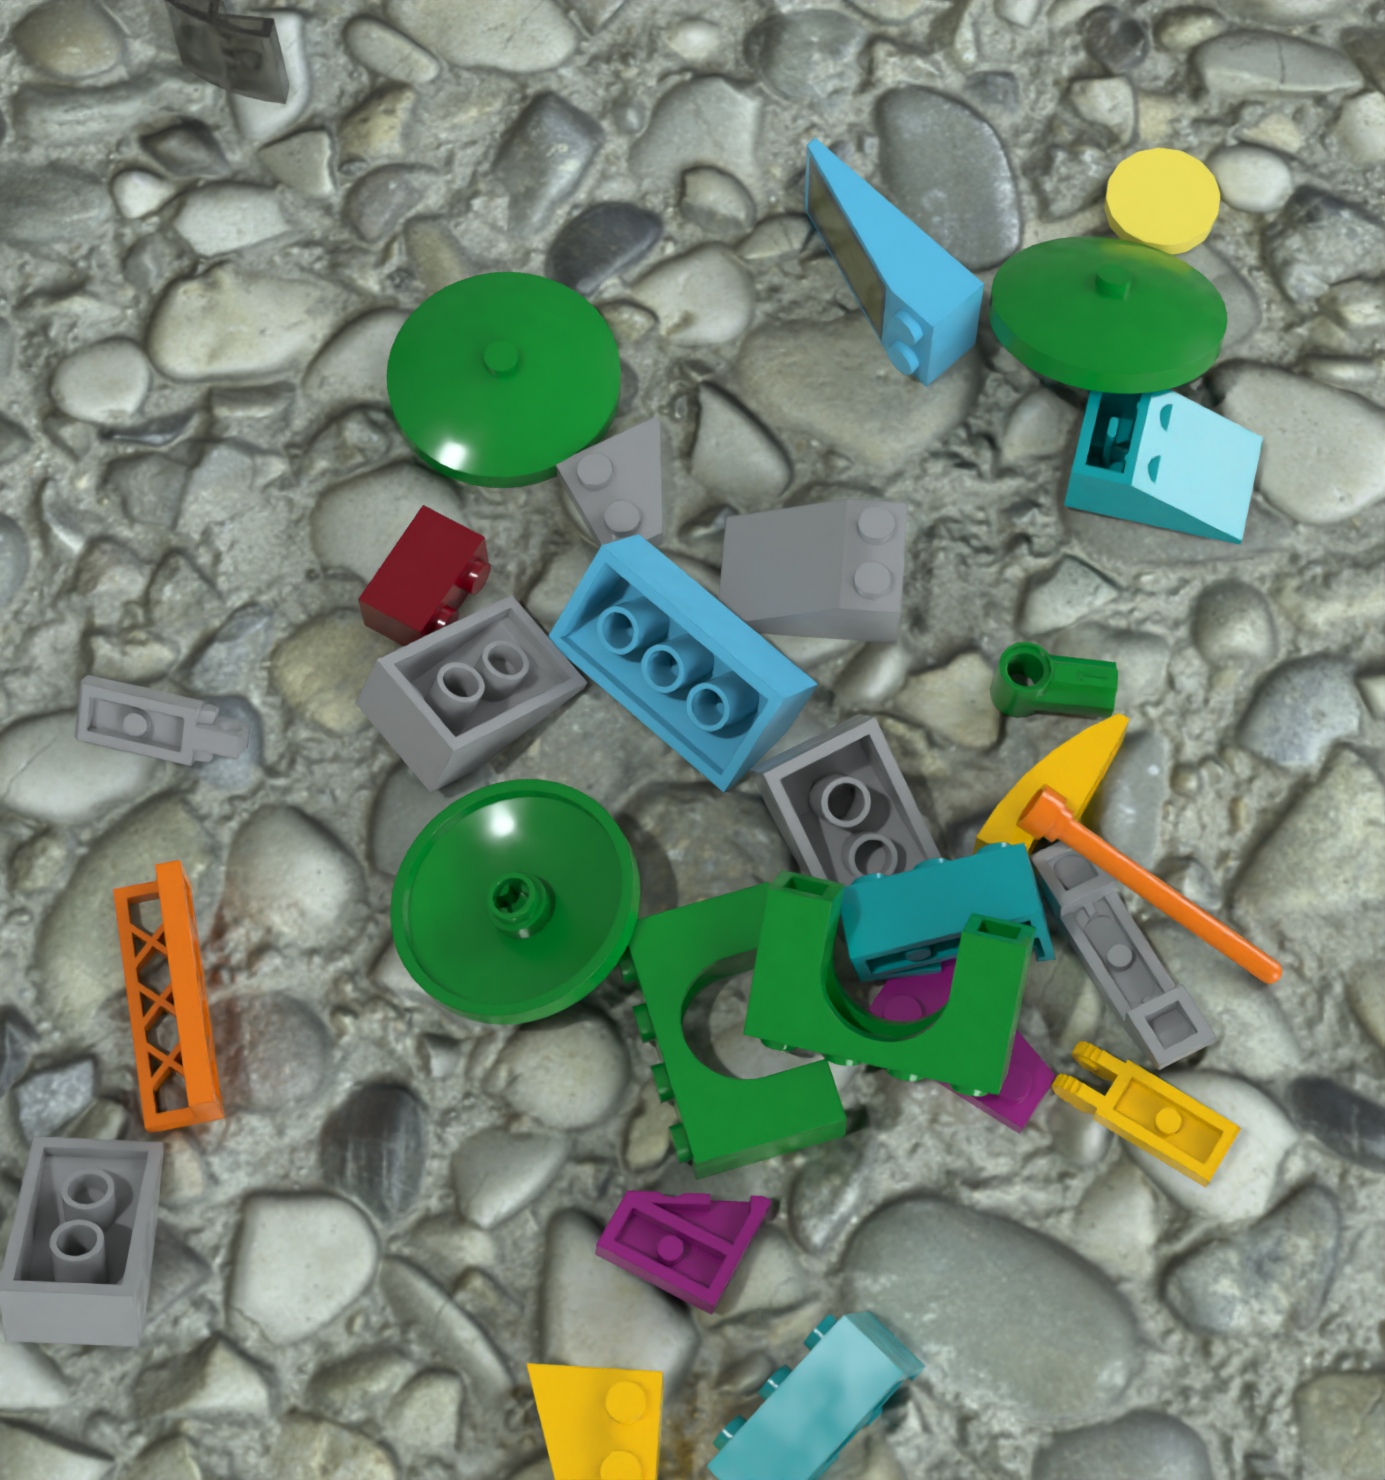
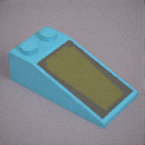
(903, 280)

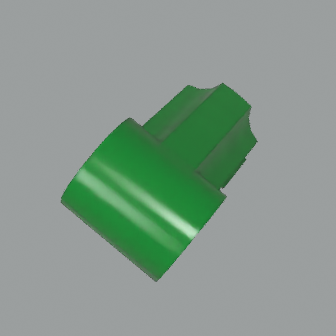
(1059, 683)

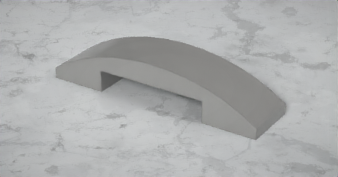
(1119, 958)

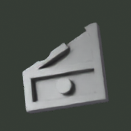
(619, 485)

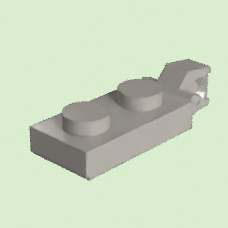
(155, 723)

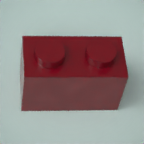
(425, 578)

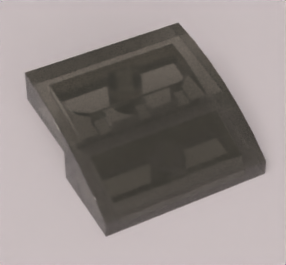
(230, 49)

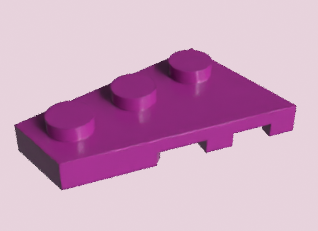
(1027, 1075)

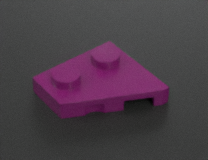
(682, 1241)

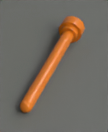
(1051, 818)

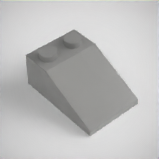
(818, 569)
(467, 691)
(845, 805)
(82, 1242)

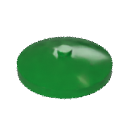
(1107, 315)
(503, 379)
(515, 901)

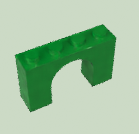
(803, 1005)
(719, 1117)

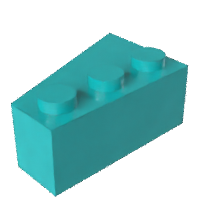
(917, 916)
(818, 1404)

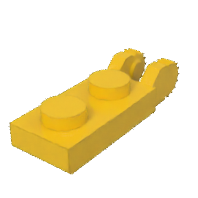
(1150, 1114)

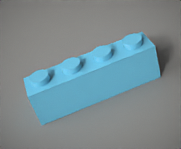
(680, 660)

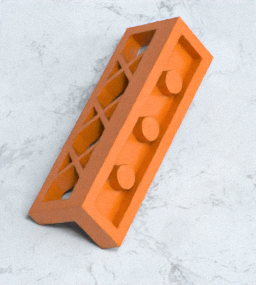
(189, 996)

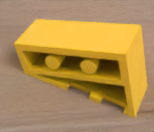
(600, 1420)

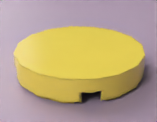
(1162, 200)

